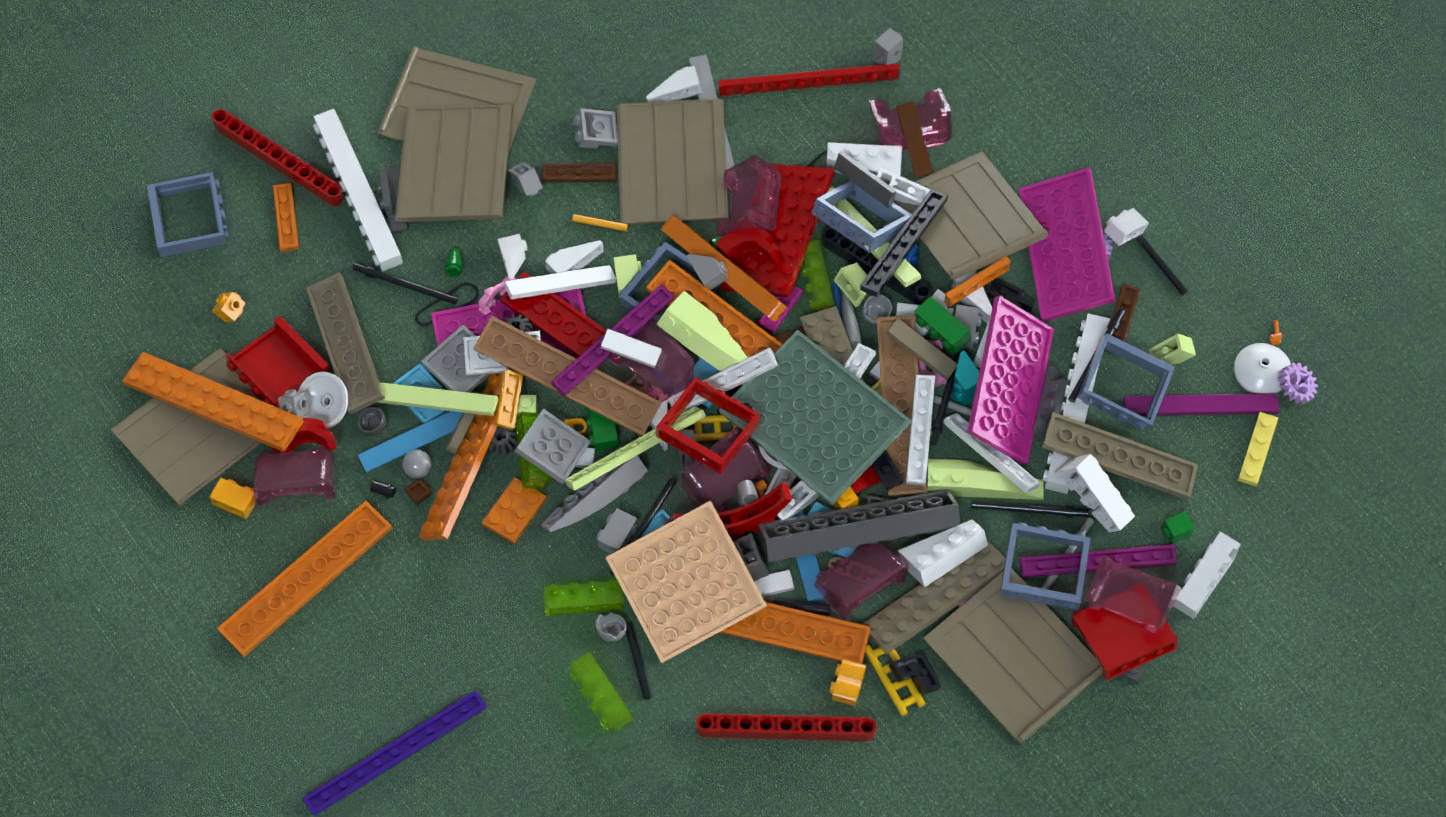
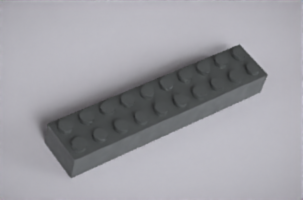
(859, 525)

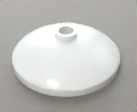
(1258, 377)
(318, 390)

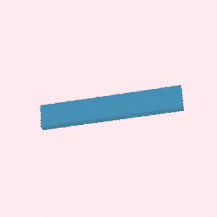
(409, 441)
(808, 571)

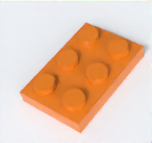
(514, 511)

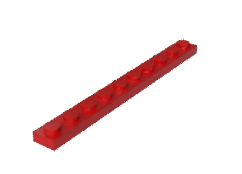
(808, 79)

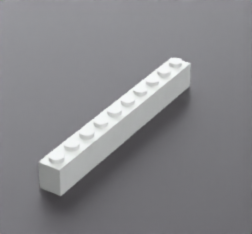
(358, 190)
(1093, 330)

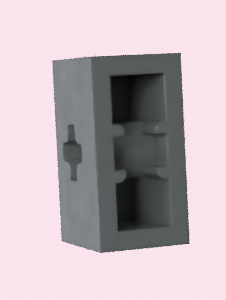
(752, 556)

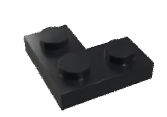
(918, 669)

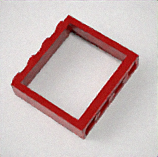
(694, 449)

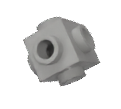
(294, 403)

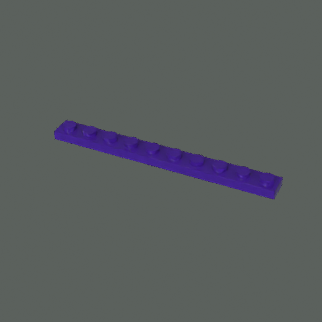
(394, 753)

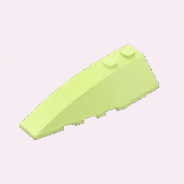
(701, 332)
(974, 480)

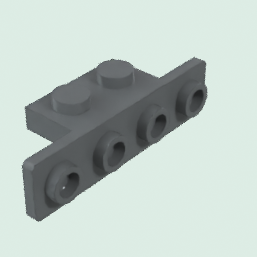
(389, 188)
(1050, 401)

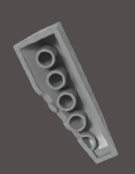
(596, 494)

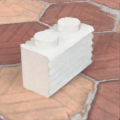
(1125, 226)

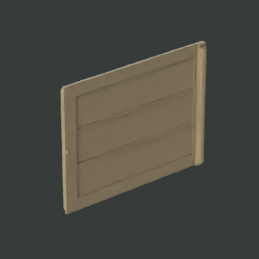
(447, 81)
(672, 161)
(453, 163)
(978, 220)
(180, 447)
(1014, 657)

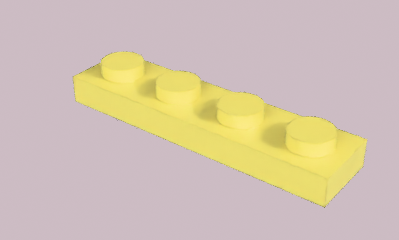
(1258, 449)

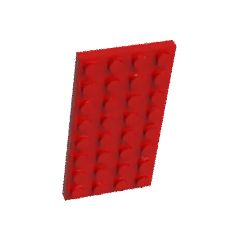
(792, 232)

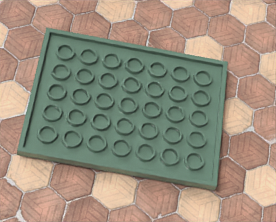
(818, 417)

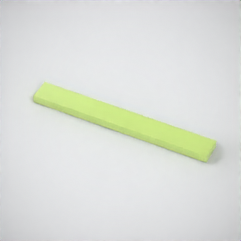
(906, 272)
(439, 399)
(630, 450)

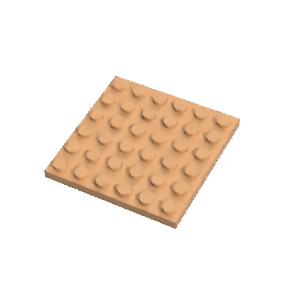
(686, 581)

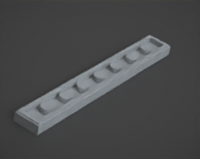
(708, 92)

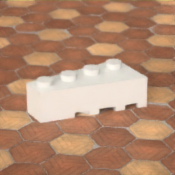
(869, 156)
(1096, 491)
(943, 552)
(1207, 574)

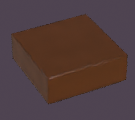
(418, 491)

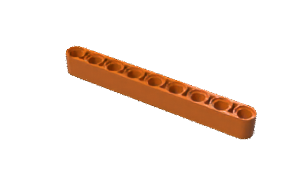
(737, 278)

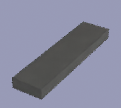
(865, 179)

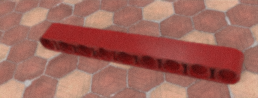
(280, 164)
(777, 721)

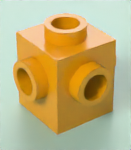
(229, 306)

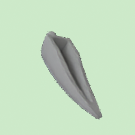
(850, 322)

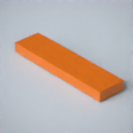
(285, 217)
(977, 281)

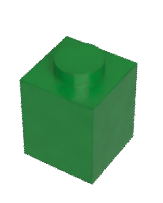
(1178, 528)

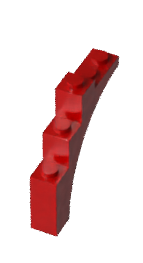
(754, 513)

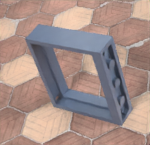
(179, 186)
(850, 228)
(648, 267)
(1136, 357)
(1037, 594)

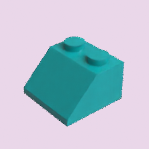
(965, 380)

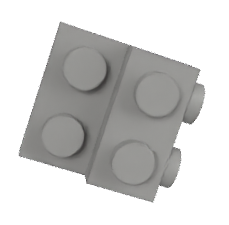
(595, 128)

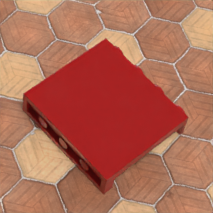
(276, 363)
(1120, 641)

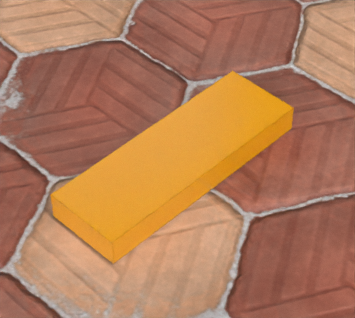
(508, 399)

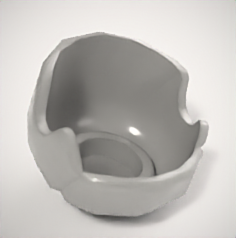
(876, 307)
(416, 464)
(611, 627)

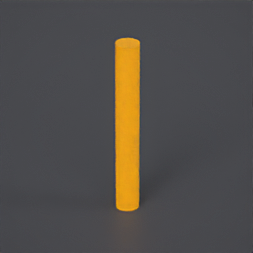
(599, 222)

